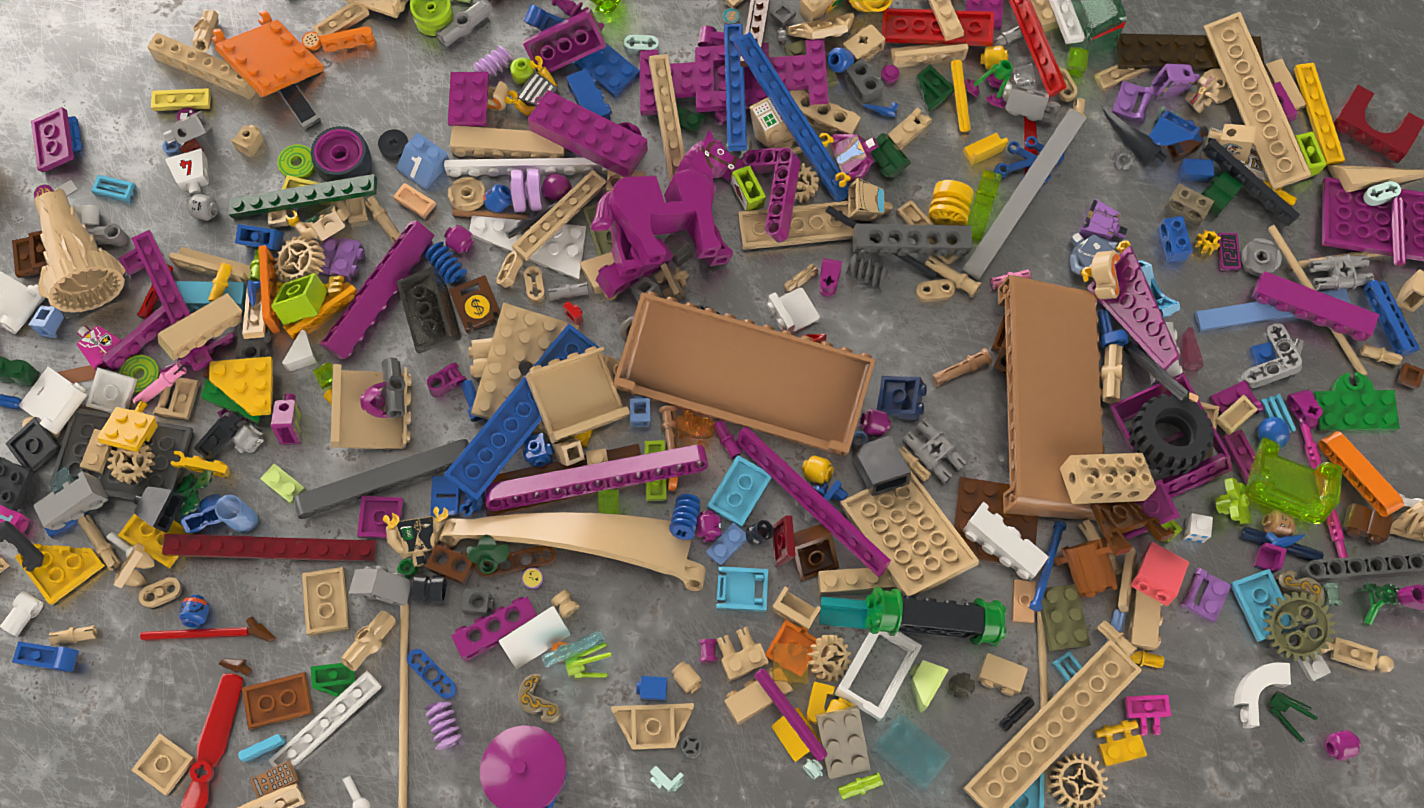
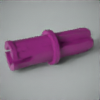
(727, 439)

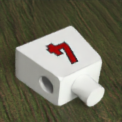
(190, 171)

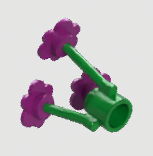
(997, 77)

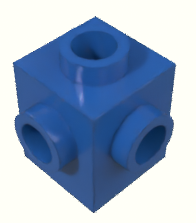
(538, 450)

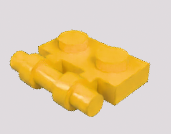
(1120, 750)

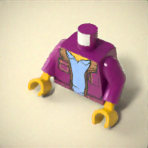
(851, 154)

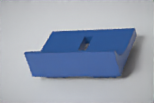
(443, 486)

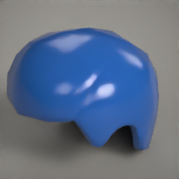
(1274, 429)

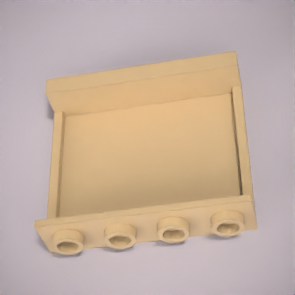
(575, 394)

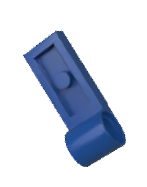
(540, 18)
(45, 656)

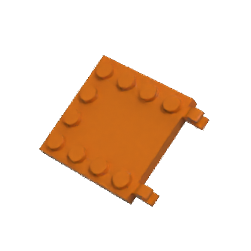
(267, 56)

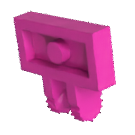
(1147, 707)

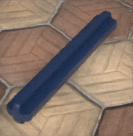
(1294, 549)

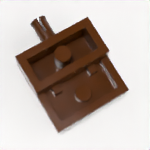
(28, 255)

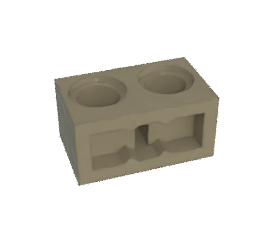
(1189, 204)

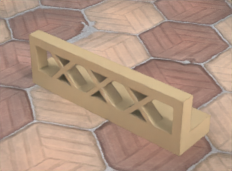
(927, 54)
(209, 264)

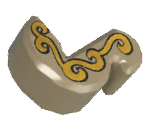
(1288, 584)
(535, 705)

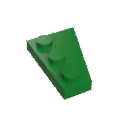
(218, 398)

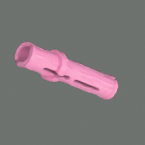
(165, 379)

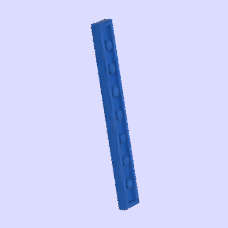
(735, 90)

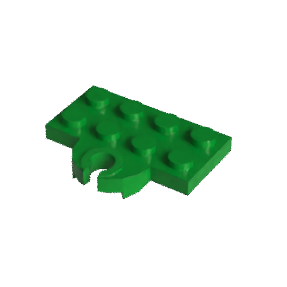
(1356, 406)

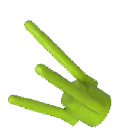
(576, 663)

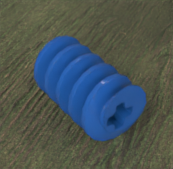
(445, 263)
(684, 516)

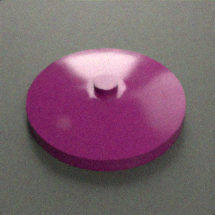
(523, 768)

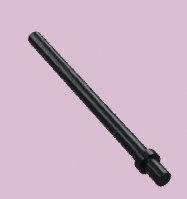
(838, 215)

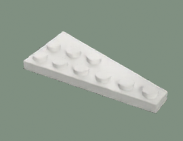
(561, 252)

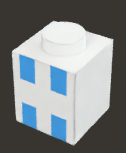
(1197, 528)

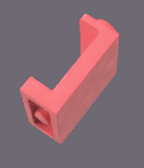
(1160, 574)

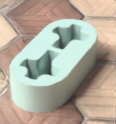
(641, 43)
(1380, 190)

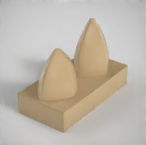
(127, 574)

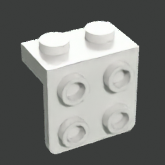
(792, 310)

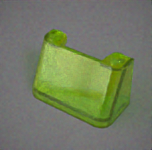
(1292, 486)

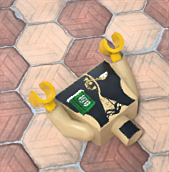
(323, 223)
(415, 536)

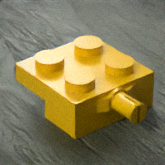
(128, 428)

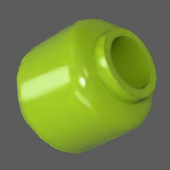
(521, 70)

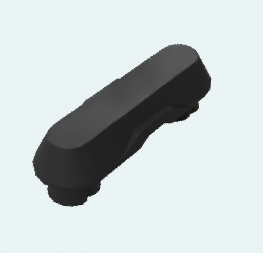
(12, 535)

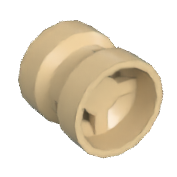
(565, 604)

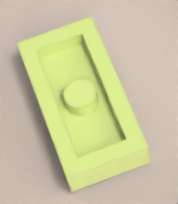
(282, 483)

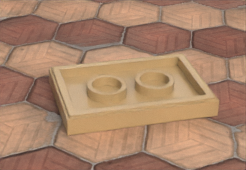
(325, 601)

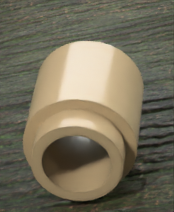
(686, 677)

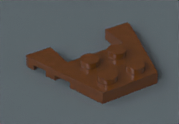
(1122, 517)

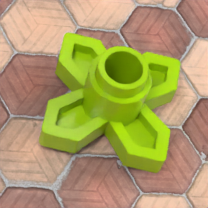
(1234, 502)

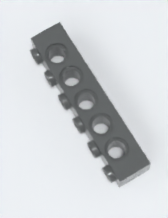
(920, 233)

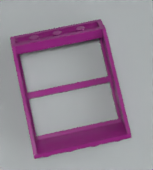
(1205, 471)

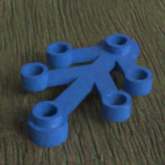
(1029, 158)

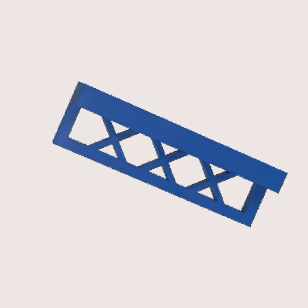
(1390, 318)

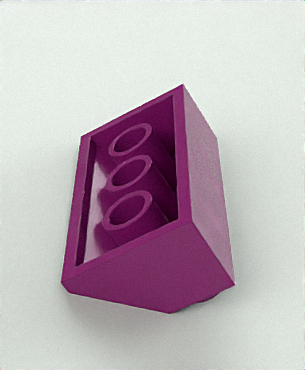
(566, 41)

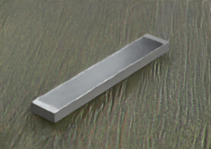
(299, 106)

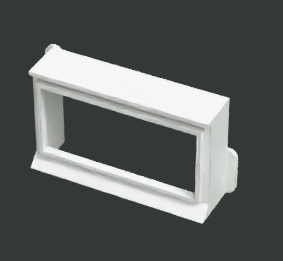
(878, 712)

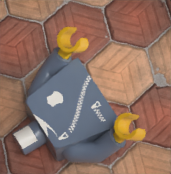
(1085, 250)

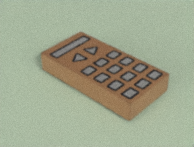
(274, 779)

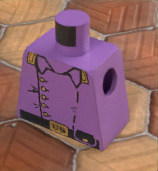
(1174, 80)
(1102, 222)

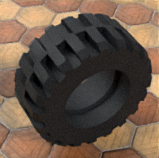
(1184, 416)

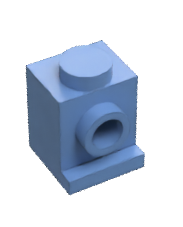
(46, 321)
(640, 403)

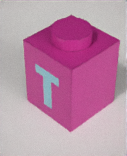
(16, 518)

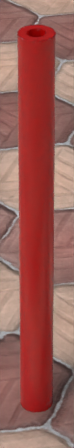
(194, 633)

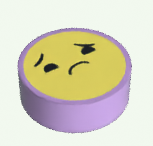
(532, 578)

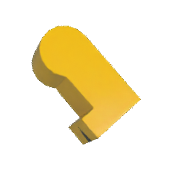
(817, 700)

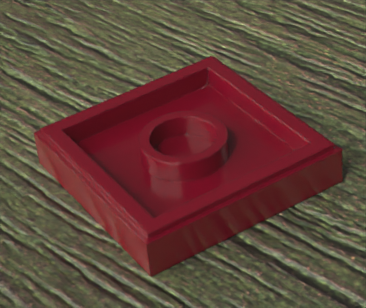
(783, 541)

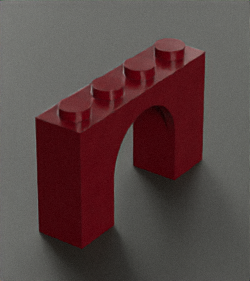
(1353, 123)

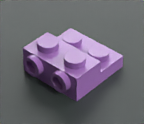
(341, 257)

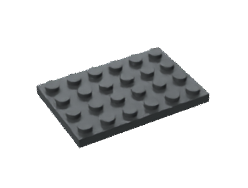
(163, 443)

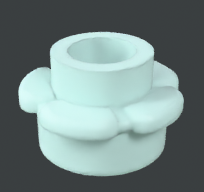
(813, 768)

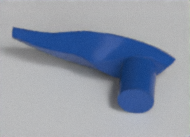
(886, 111)
(252, 286)
(1284, 541)

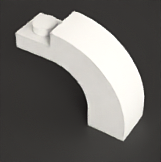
(1252, 685)

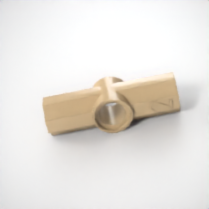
(203, 30)
(1112, 374)
(368, 640)

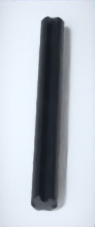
(1156, 371)

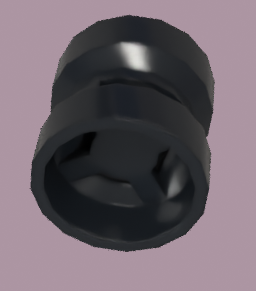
(759, 532)

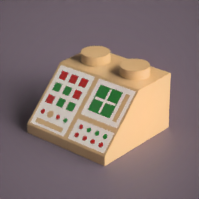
(767, 123)

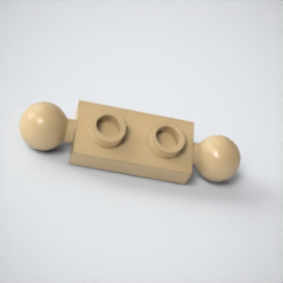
(1358, 655)

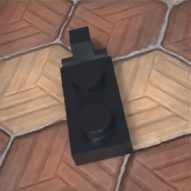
(218, 436)

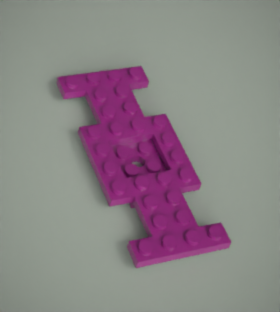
(707, 79)

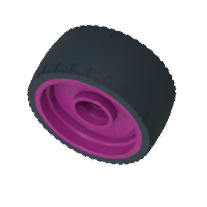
(340, 154)

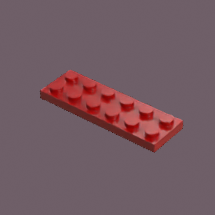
(921, 27)

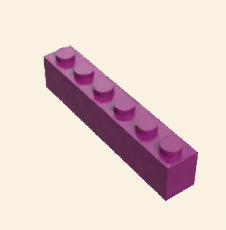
(1315, 306)

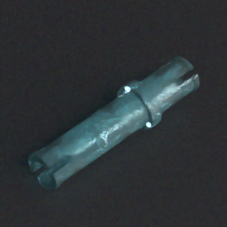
(566, 651)

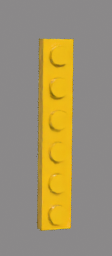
(1319, 113)

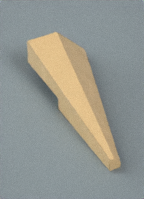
(1363, 177)

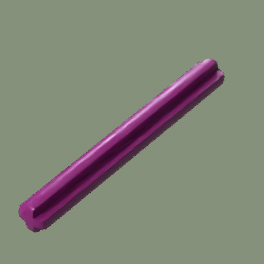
(791, 714)

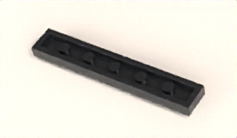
(1250, 182)

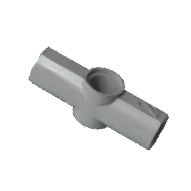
(457, 29)

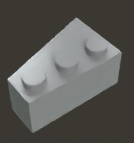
(71, 502)

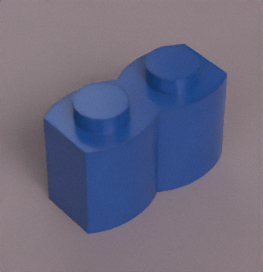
(202, 516)

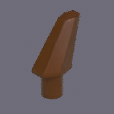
(259, 630)
(236, 665)

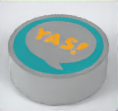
(730, 16)

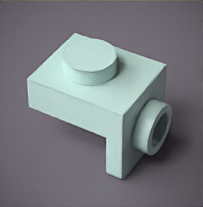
(662, 780)

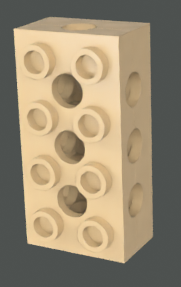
(1107, 478)

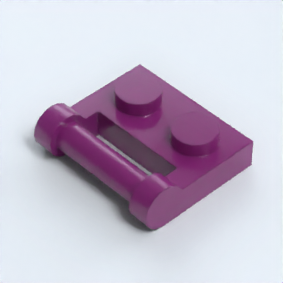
(1228, 396)

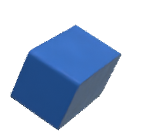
(1196, 170)

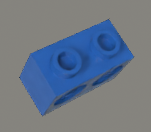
(1175, 239)

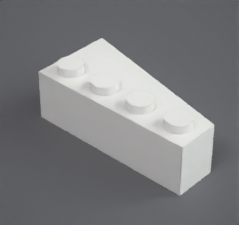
(1004, 543)

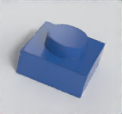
(1262, 353)

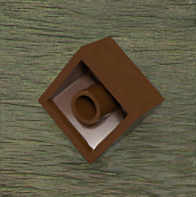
(814, 552)

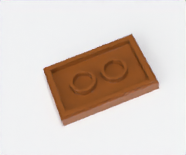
(277, 701)

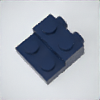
(902, 396)

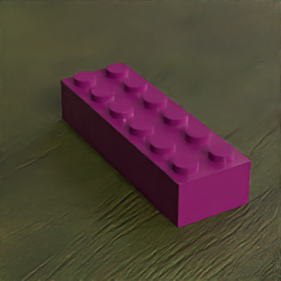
(588, 134)

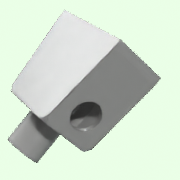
(194, 125)

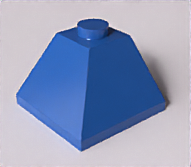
(1172, 129)

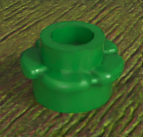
(407, 563)

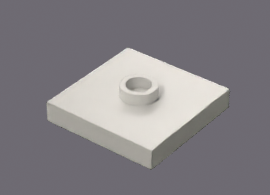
(111, 391)

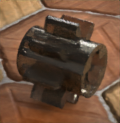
(961, 685)

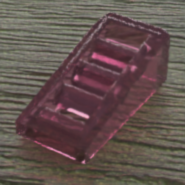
(1191, 353)

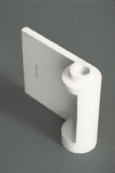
(17, 303)
(53, 400)

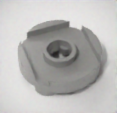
(1266, 248)

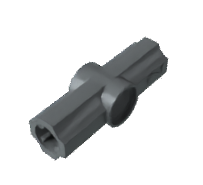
(394, 388)

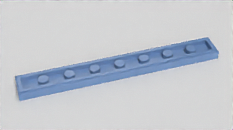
(1248, 313)

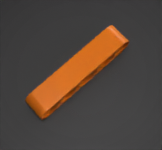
(1361, 474)

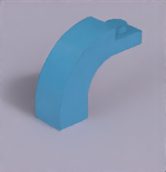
(1166, 305)

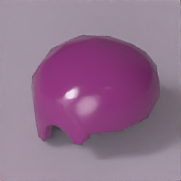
(555, 187)

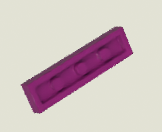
(136, 339)

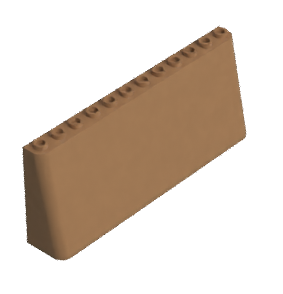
(744, 373)
(1049, 392)

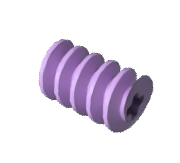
(493, 62)
(443, 729)

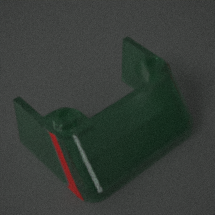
(1104, 23)

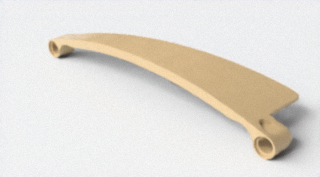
(614, 536)

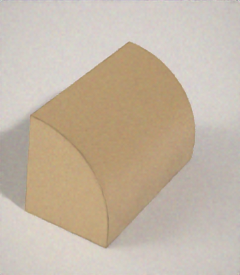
(1412, 292)

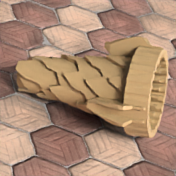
(76, 271)

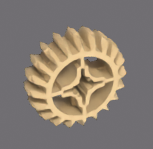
(294, 259)
(1079, 773)

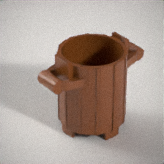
(1089, 566)

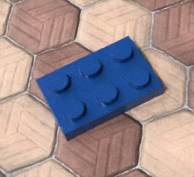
(609, 69)

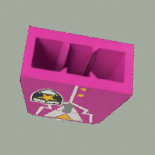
(96, 344)

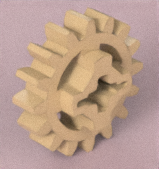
(803, 188)
(122, 467)
(829, 658)

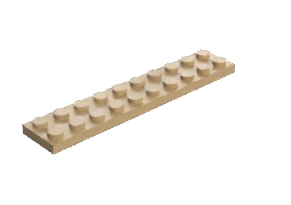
(1257, 101)
(1053, 728)

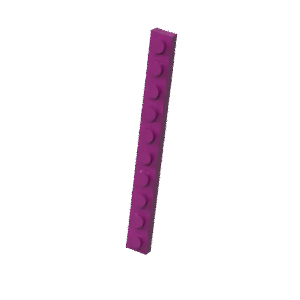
(813, 502)

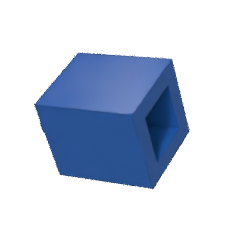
(652, 688)

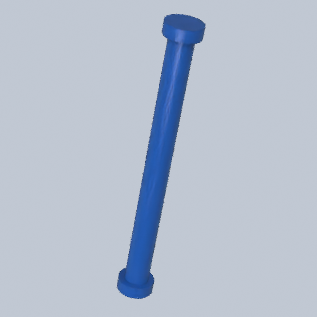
(1036, 605)

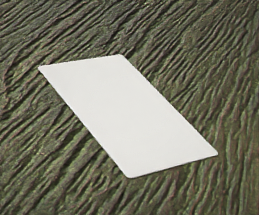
(534, 637)

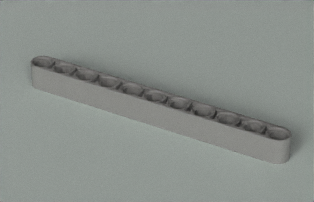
(1024, 194)

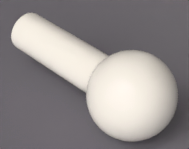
(120, 543)
(358, 801)

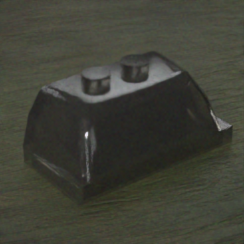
(428, 310)

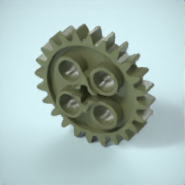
(1305, 644)

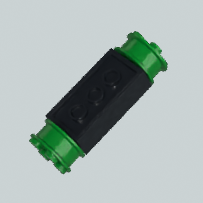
(974, 620)

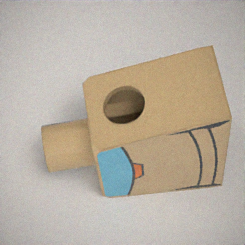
(866, 201)

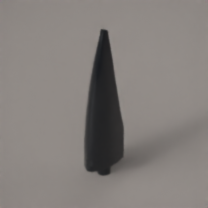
(1136, 141)

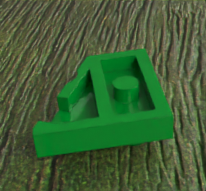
(332, 678)

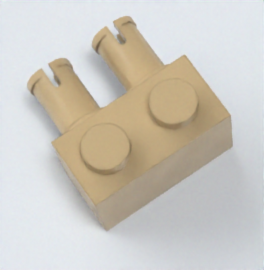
(745, 662)

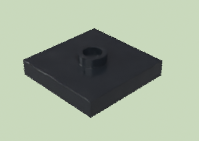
(33, 445)

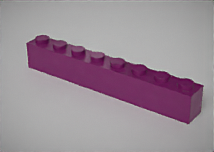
(377, 290)

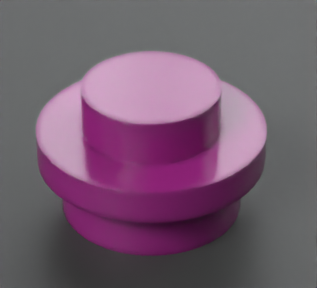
(890, 73)

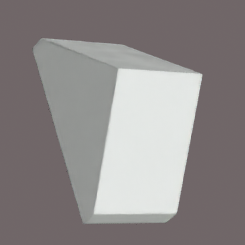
(300, 354)

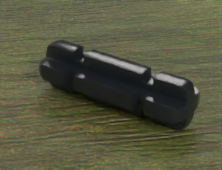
(1016, 713)

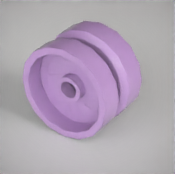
(526, 190)

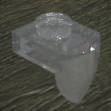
(1022, 75)

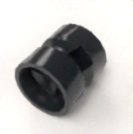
(426, 588)

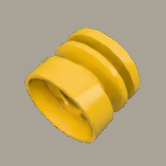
(951, 203)

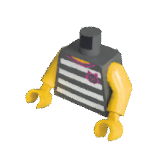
(533, 89)

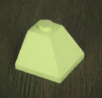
(926, 682)

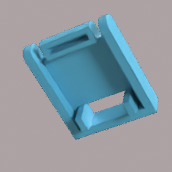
(738, 589)

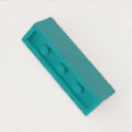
(843, 612)

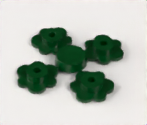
(191, 493)

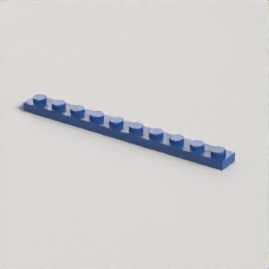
(791, 115)

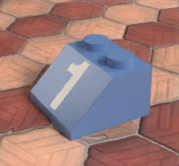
(422, 161)

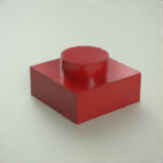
(573, 312)

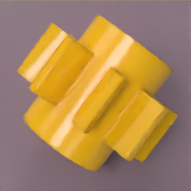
(1207, 241)

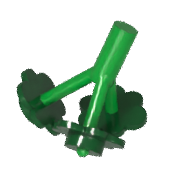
(1386, 594)

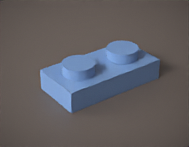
(726, 544)

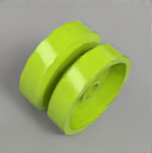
(431, 15)

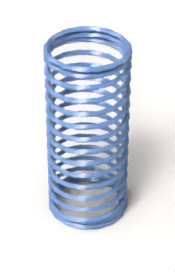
(230, 506)

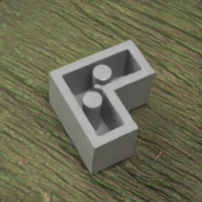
(380, 585)

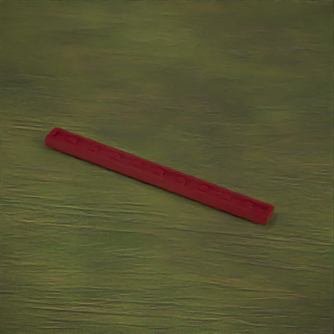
(269, 548)

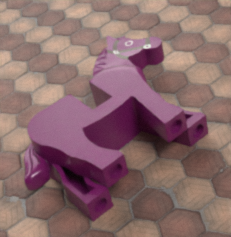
(638, 211)

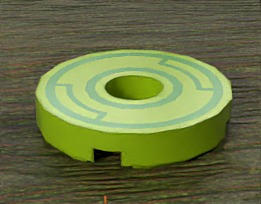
(294, 153)
(141, 363)

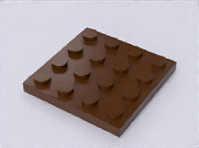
(971, 495)

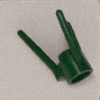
(1282, 702)

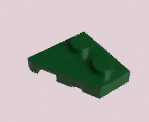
(933, 87)

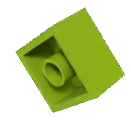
(299, 299)

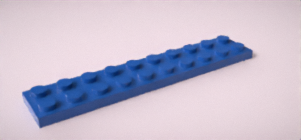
(509, 424)

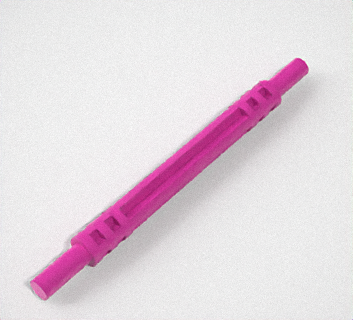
(1332, 520)

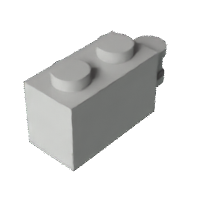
(1030, 103)

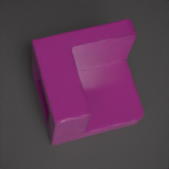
(1270, 557)

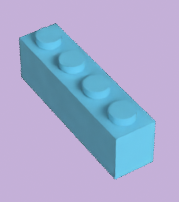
(197, 293)

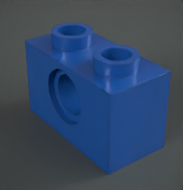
(258, 236)

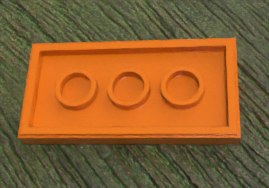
(268, 288)

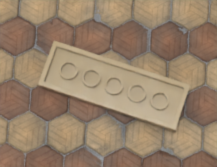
(807, 225)

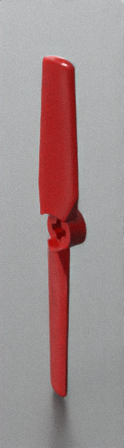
(213, 739)

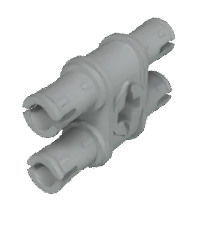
(1340, 272)
(933, 460)

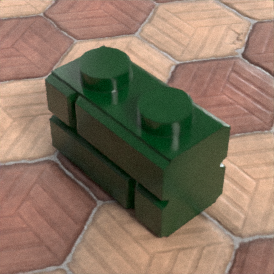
(889, 156)

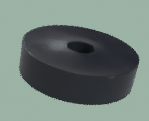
(390, 137)

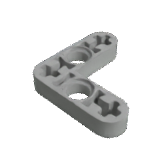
(1281, 362)

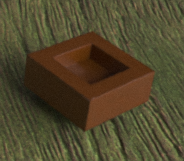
(1410, 376)

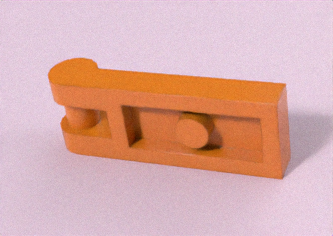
(347, 39)

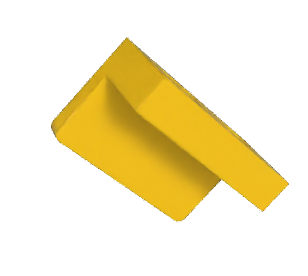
(985, 148)
(789, 737)

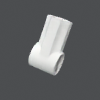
(24, 608)

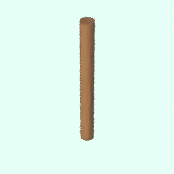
(455, 212)

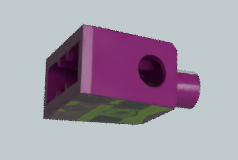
(287, 420)

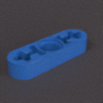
(438, 689)

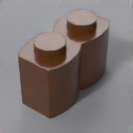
(1367, 523)

